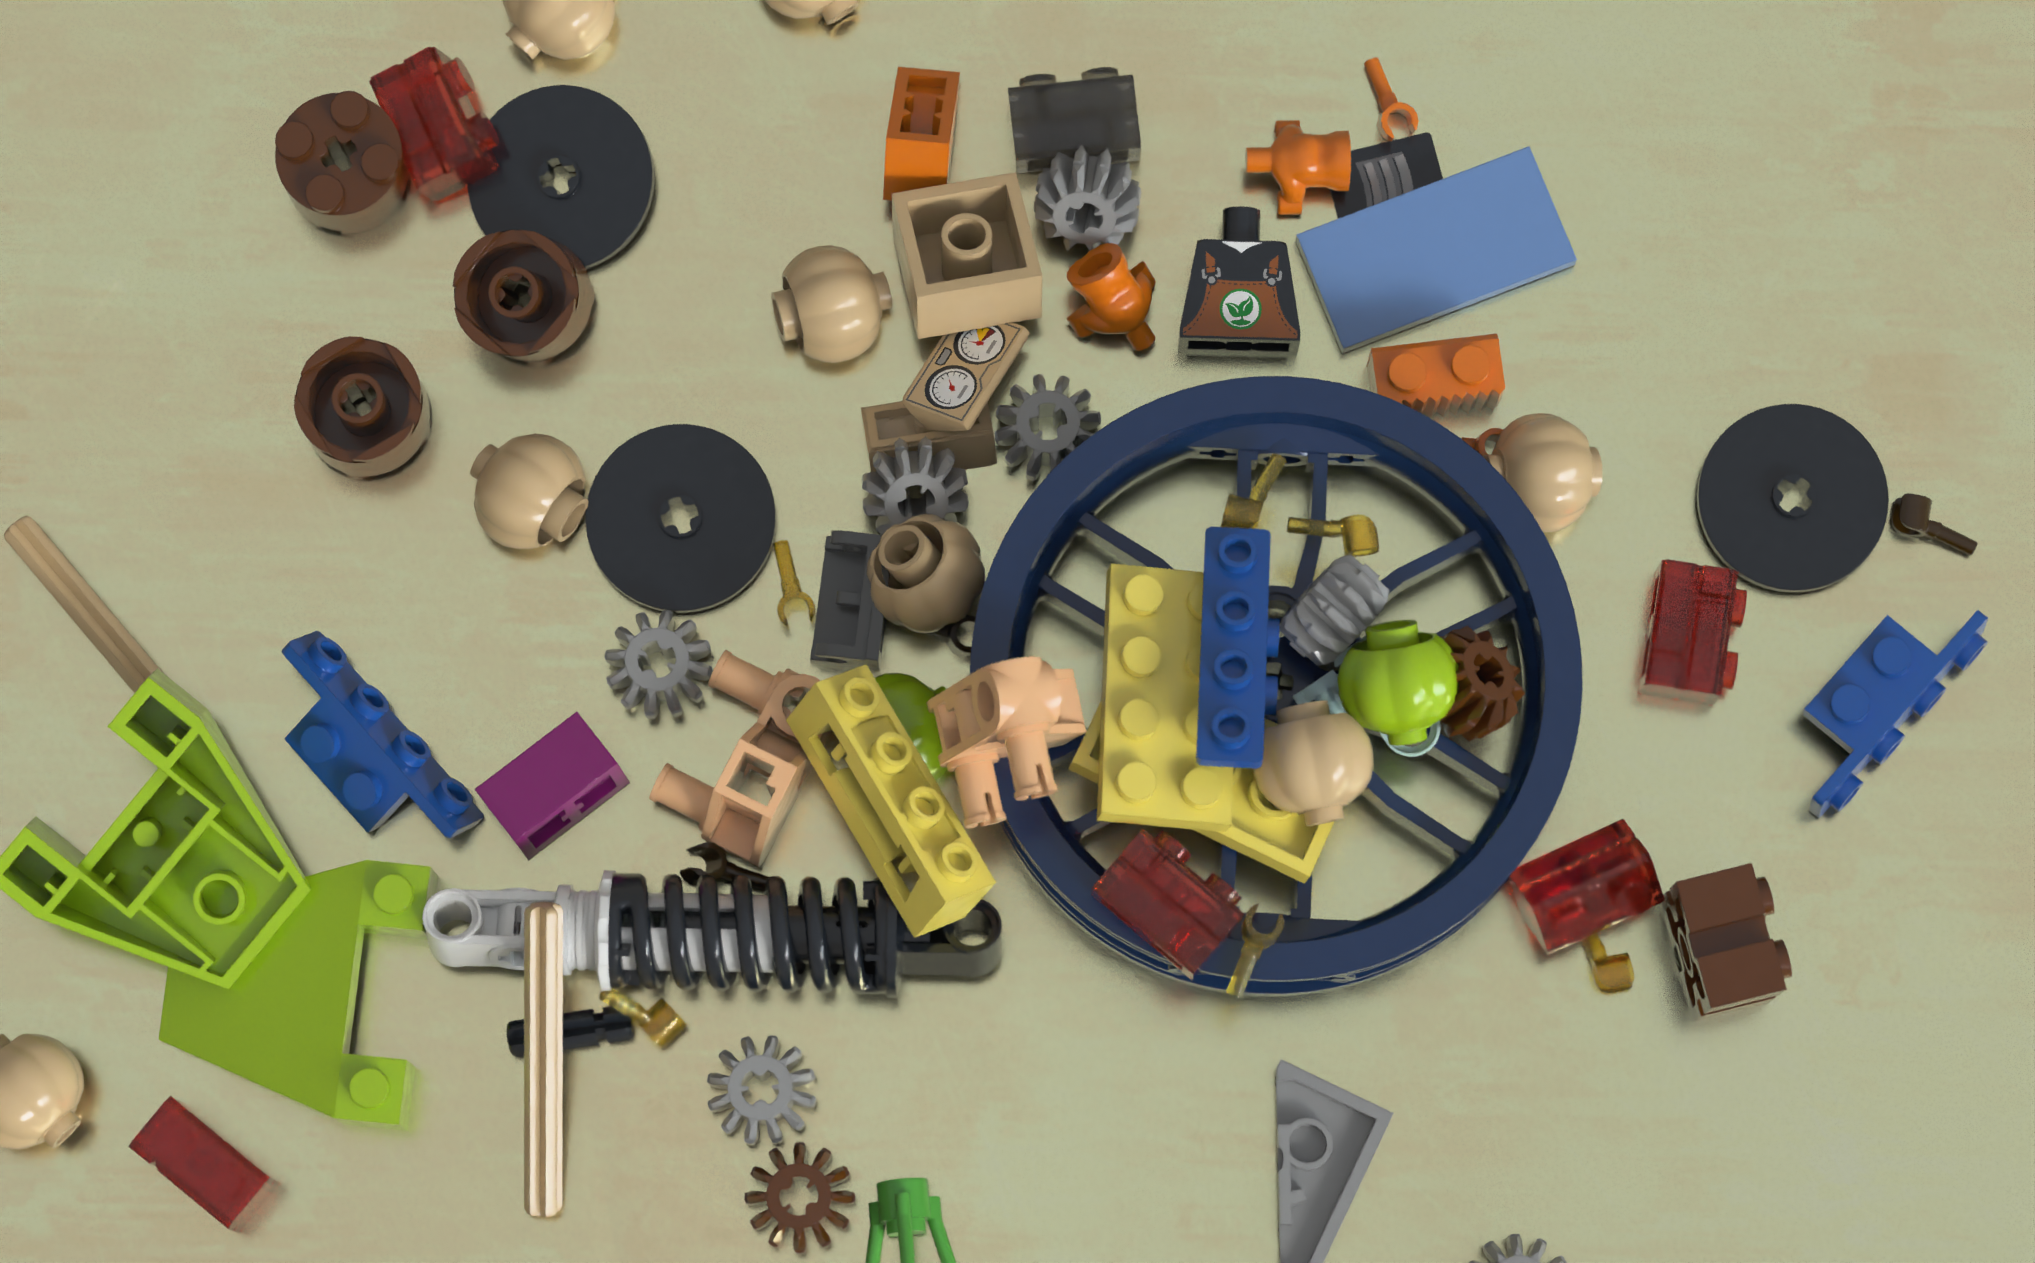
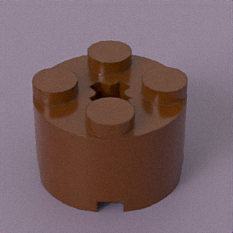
(335, 128)
(490, 308)
(328, 417)

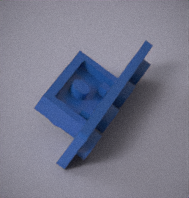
(1235, 649)
(1877, 693)
(365, 749)

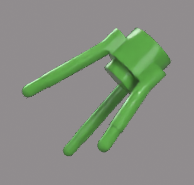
(904, 1208)

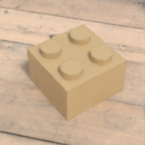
(967, 255)

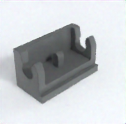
(847, 623)

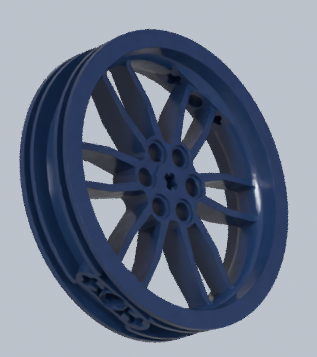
(1310, 426)

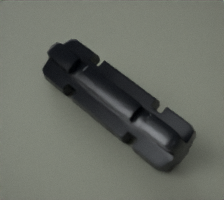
(579, 1029)

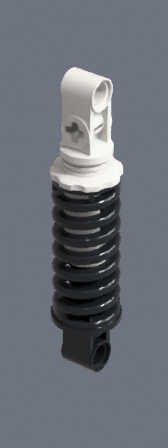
(645, 935)

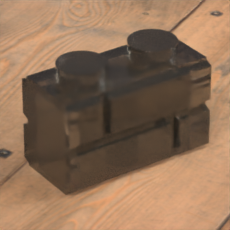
(1065, 115)

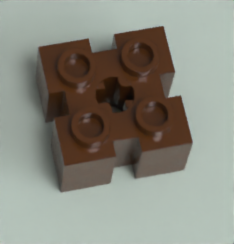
(1725, 941)

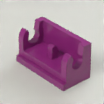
(552, 785)

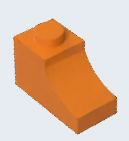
(920, 130)

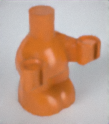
(1302, 162)
(1115, 296)

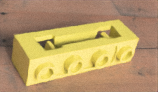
(891, 800)

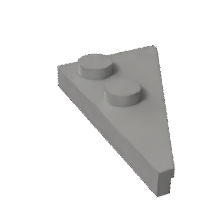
(1322, 1157)

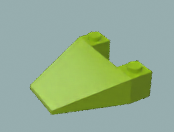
(188, 865)
(295, 1003)

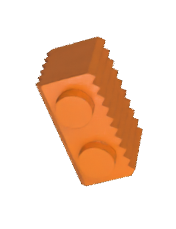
(1440, 374)

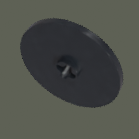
(585, 136)
(725, 540)
(1796, 547)

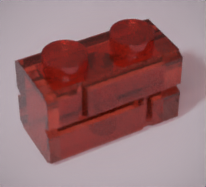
(436, 122)
(1691, 632)
(1586, 886)
(1169, 902)
(204, 1164)

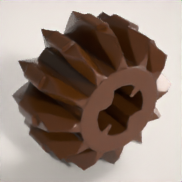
(1485, 685)
(784, 1183)

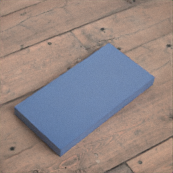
(1435, 249)

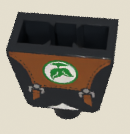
(1240, 292)

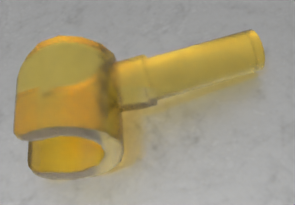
(1246, 512)
(1357, 532)
(790, 583)
(1251, 950)
(1609, 972)
(658, 1022)

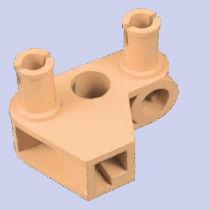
(1003, 712)
(766, 748)

